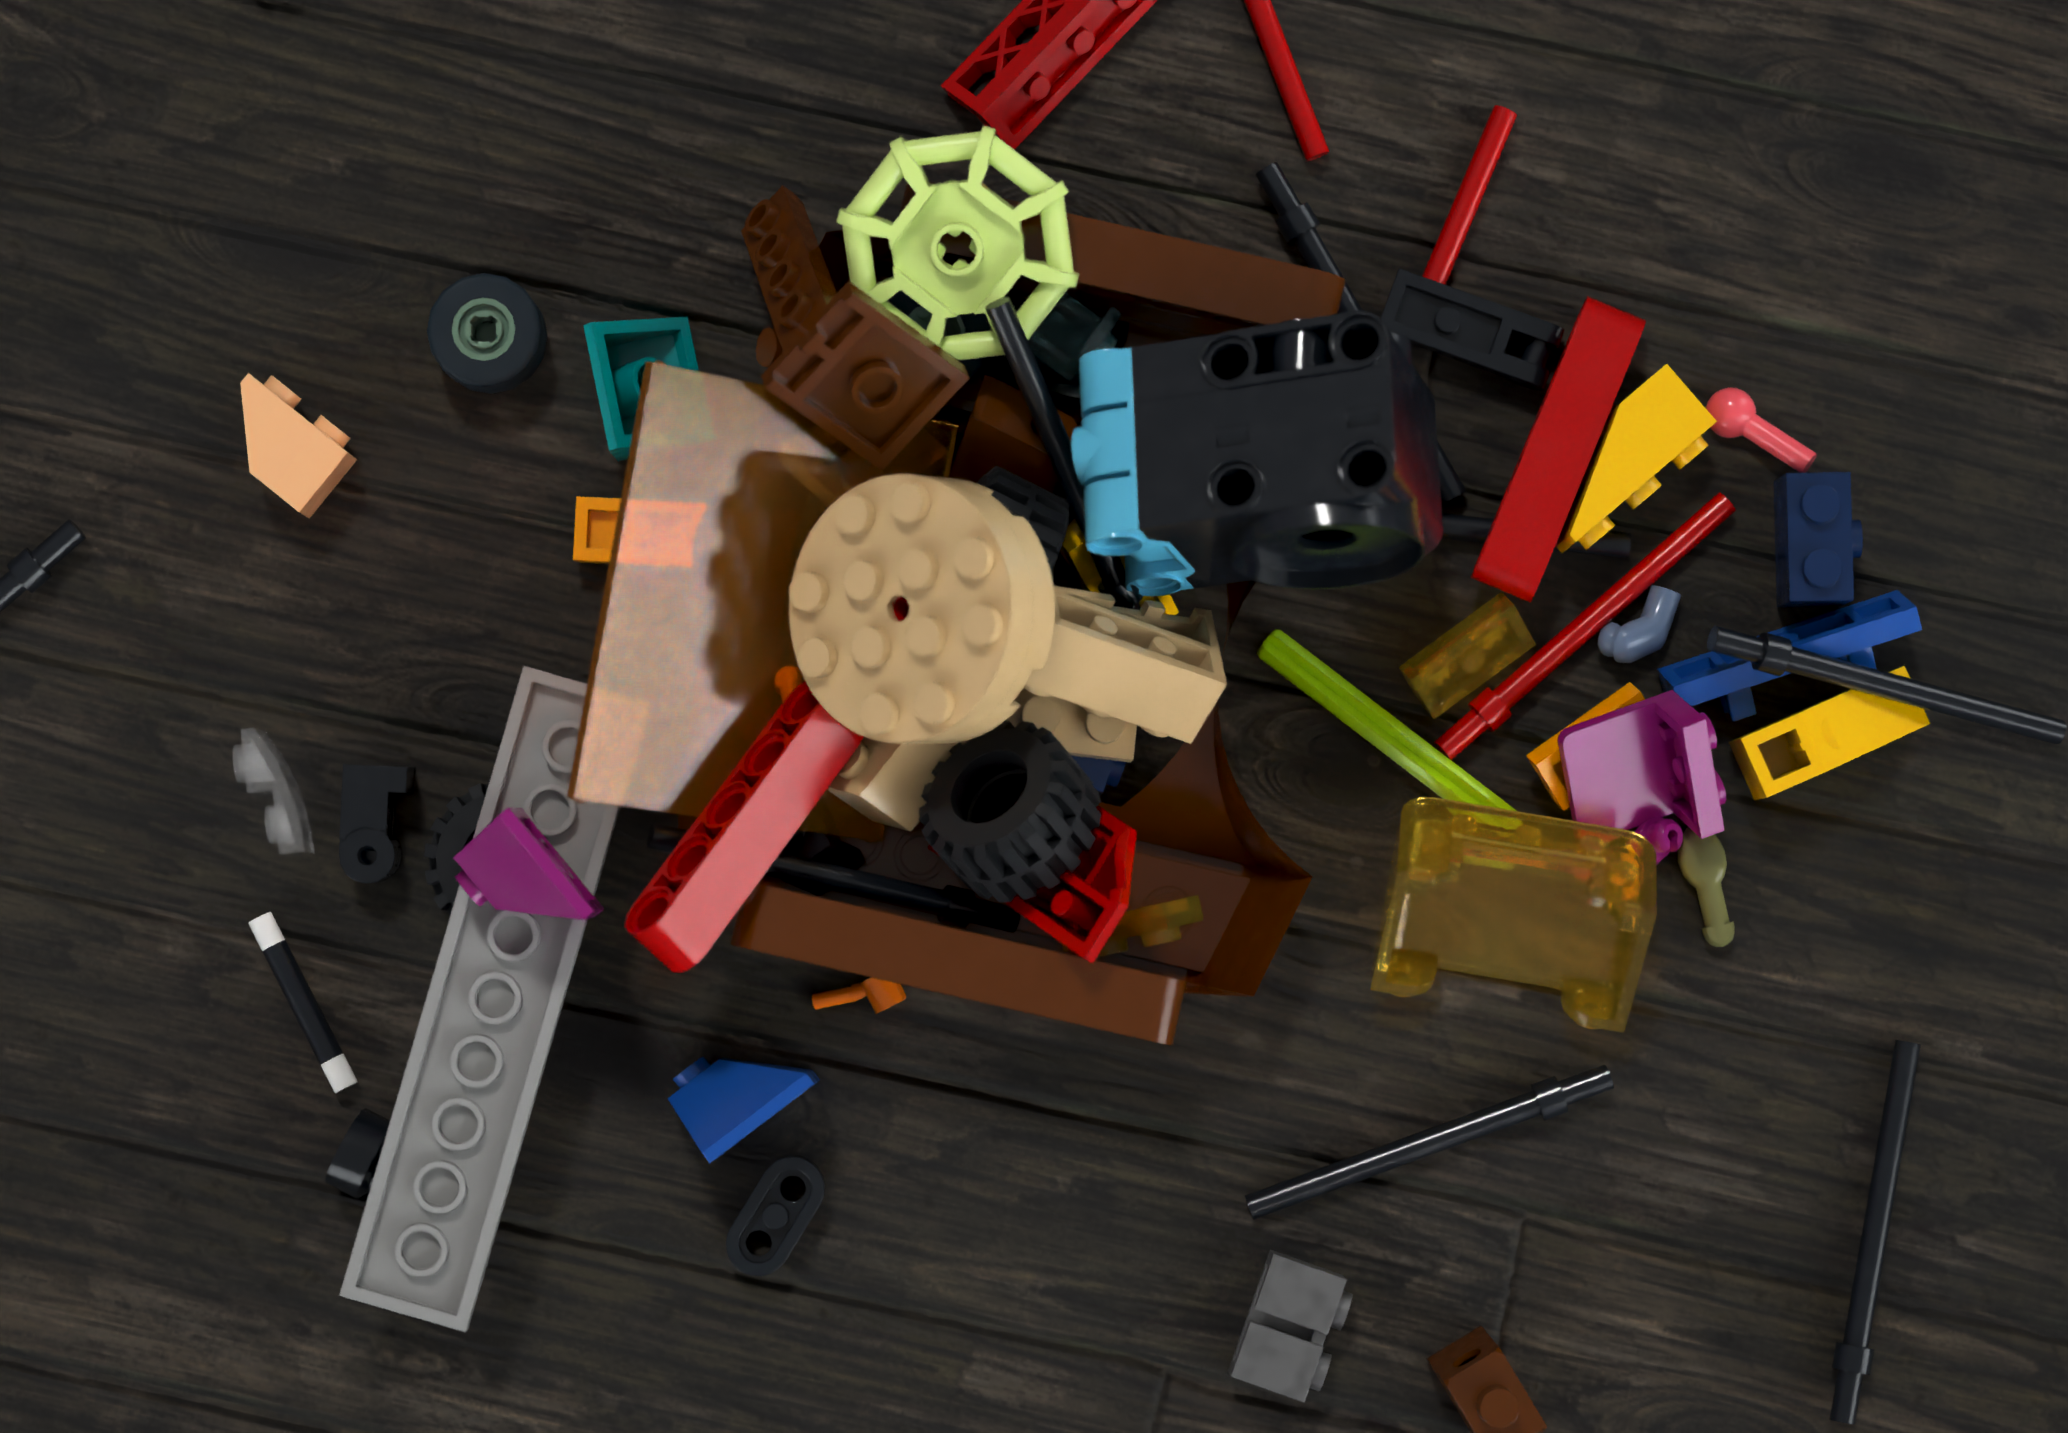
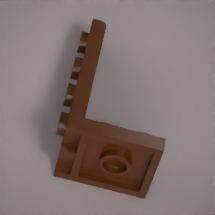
(843, 352)

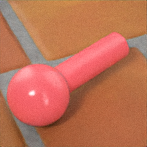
(1737, 417)

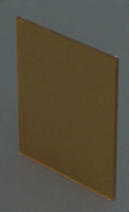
(698, 589)

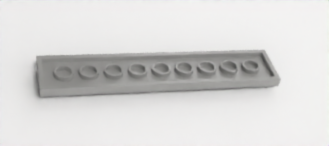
(480, 1040)

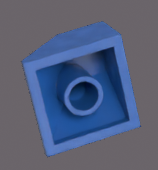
(733, 1099)

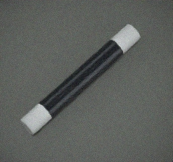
(302, 1002)

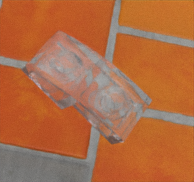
(267, 772)

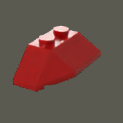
(1092, 897)

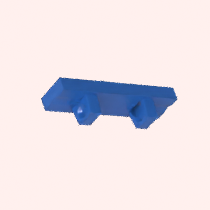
(1837, 634)

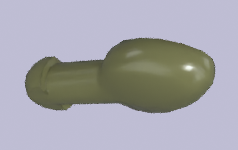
(1704, 867)

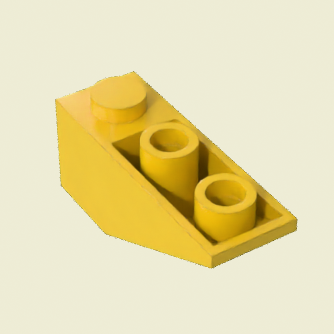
(1640, 437)
(1822, 738)

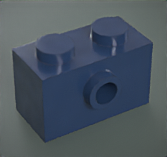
(1815, 539)

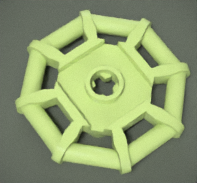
(953, 209)

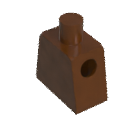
(1005, 436)
(1486, 1387)

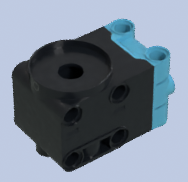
(1260, 457)

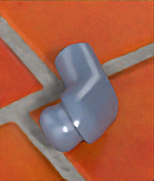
(1644, 634)

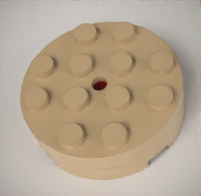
(920, 609)

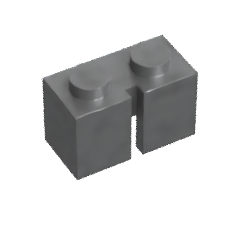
(1289, 1325)

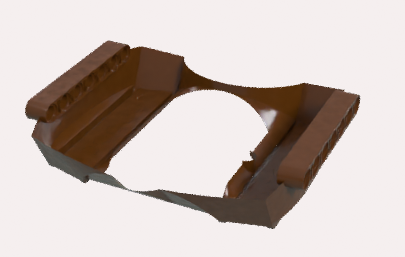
(1188, 820)

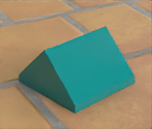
(618, 364)

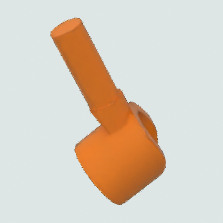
(880, 994)

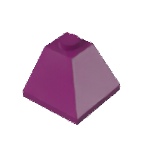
(522, 871)

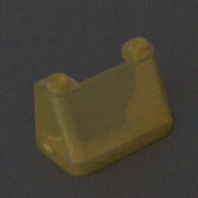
(1518, 904)

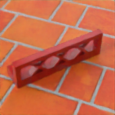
(1043, 71)

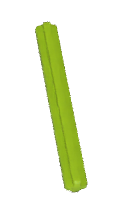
(1373, 722)

